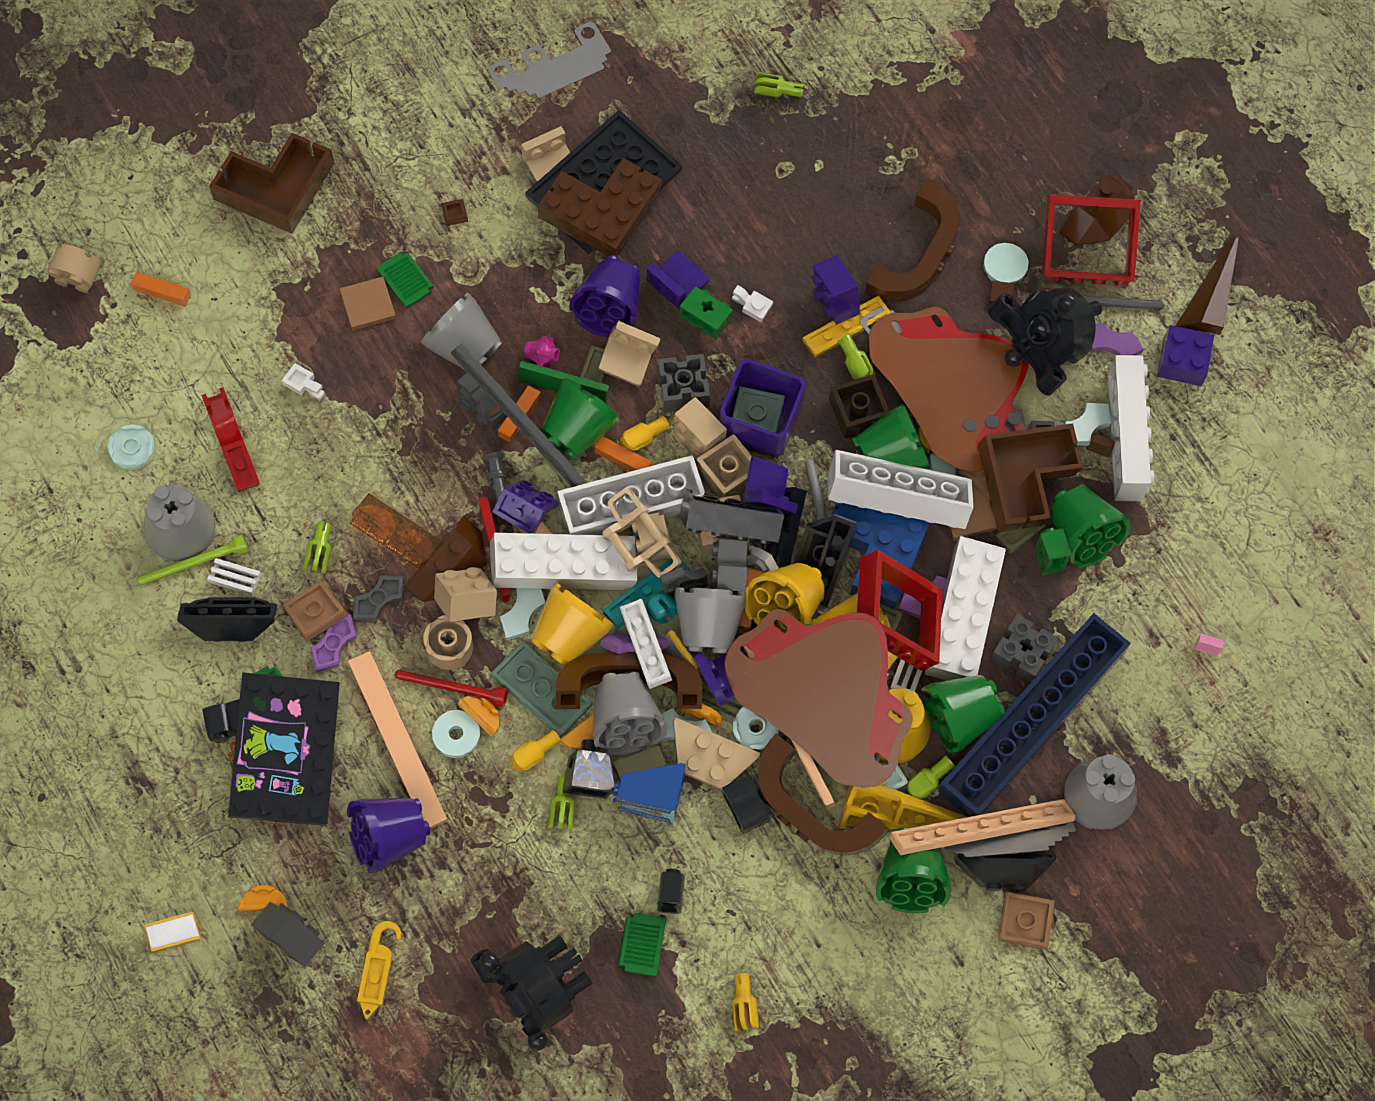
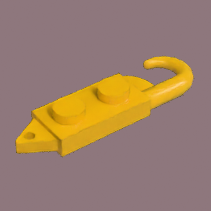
(376, 970)

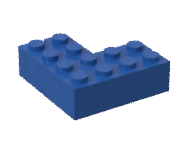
(890, 534)

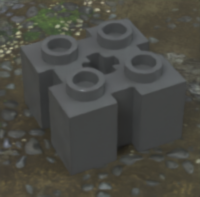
(674, 374)
(477, 400)
(1022, 636)

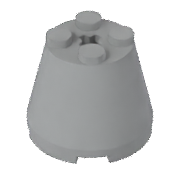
(466, 326)
(177, 523)
(709, 617)
(625, 715)
(1095, 801)

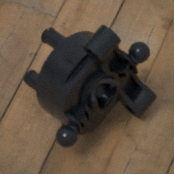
(1047, 331)
(534, 984)

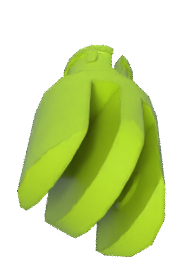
(775, 86)
(855, 360)
(319, 547)
(563, 803)

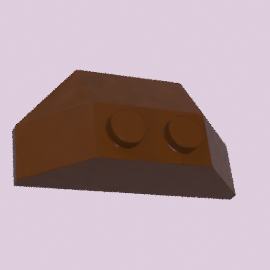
(1096, 224)
(457, 552)

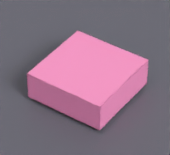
(1209, 644)

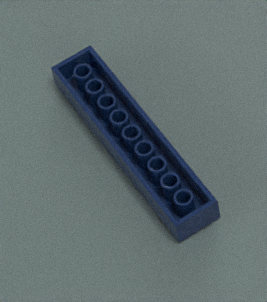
(1034, 717)

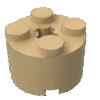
(73, 267)
(645, 539)
(454, 654)

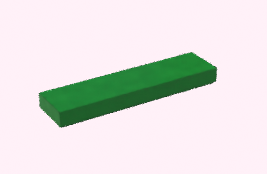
(551, 379)

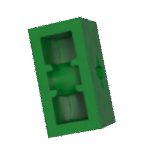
(706, 312)
(1052, 551)

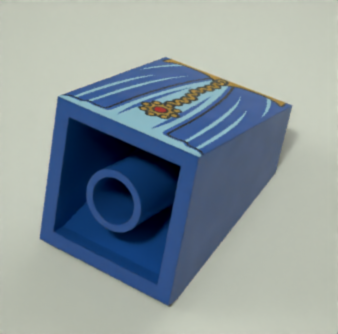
(651, 792)

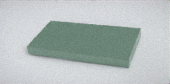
(533, 684)

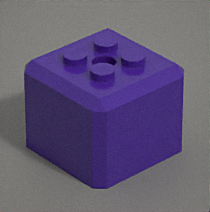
(772, 380)

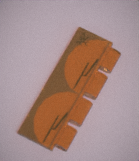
(389, 524)

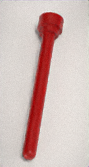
(496, 696)

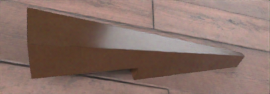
(1209, 304)

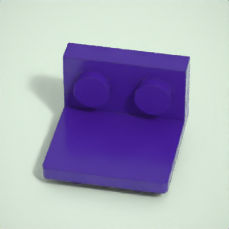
(676, 278)
(767, 485)
(524, 505)
(715, 676)

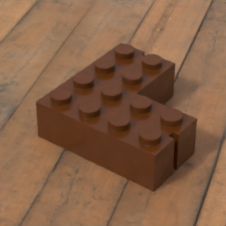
(275, 193)
(605, 217)
(1017, 465)

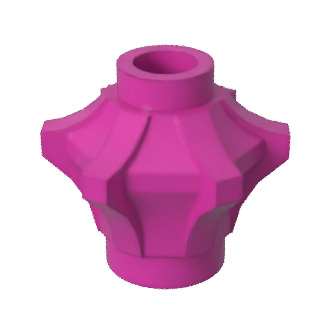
(542, 351)

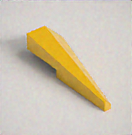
(891, 808)

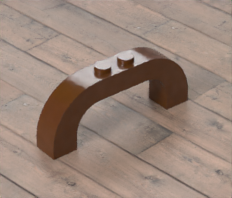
(905, 286)
(590, 669)
(850, 842)

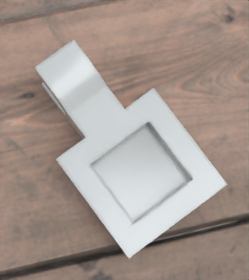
(755, 305)
(300, 379)
(761, 559)

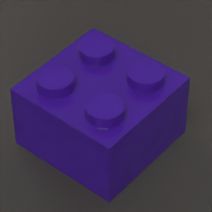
(836, 290)
(1185, 355)

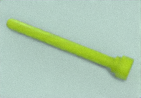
(236, 546)

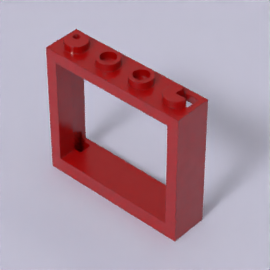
(1099, 202)
(881, 566)

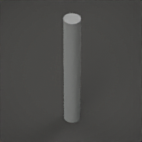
(815, 488)

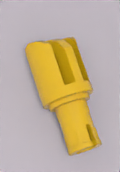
(643, 434)
(533, 752)
(744, 1004)

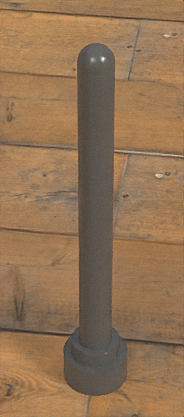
(1127, 303)

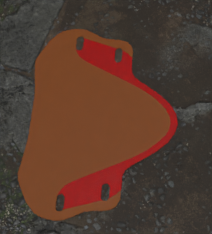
(948, 379)
(824, 691)

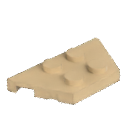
(710, 756)

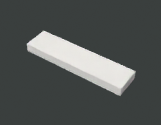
(645, 643)

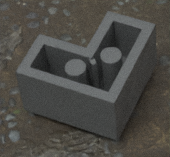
(730, 564)
(288, 932)

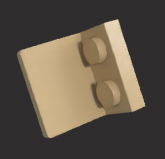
(544, 152)
(628, 353)

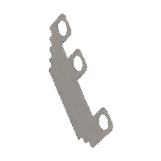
(559, 72)
(1014, 843)

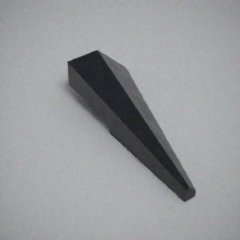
(783, 550)

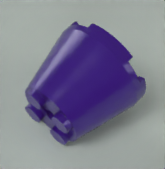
(607, 297)
(386, 830)

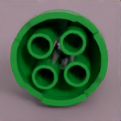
(577, 419)
(893, 440)
(1089, 525)
(961, 709)
(913, 880)

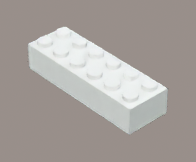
(1129, 428)
(657, 486)
(900, 489)
(569, 560)
(967, 608)

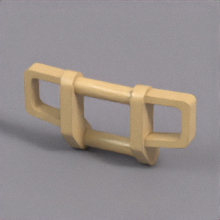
(623, 523)

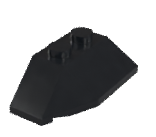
(826, 547)
(227, 618)
(1005, 870)

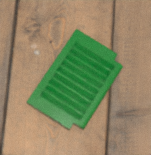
(405, 279)
(642, 944)

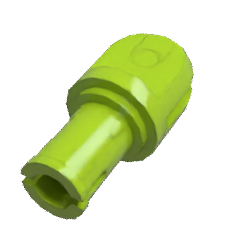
(928, 779)

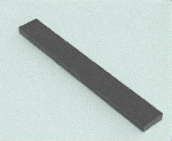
(517, 416)

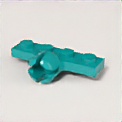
(655, 600)

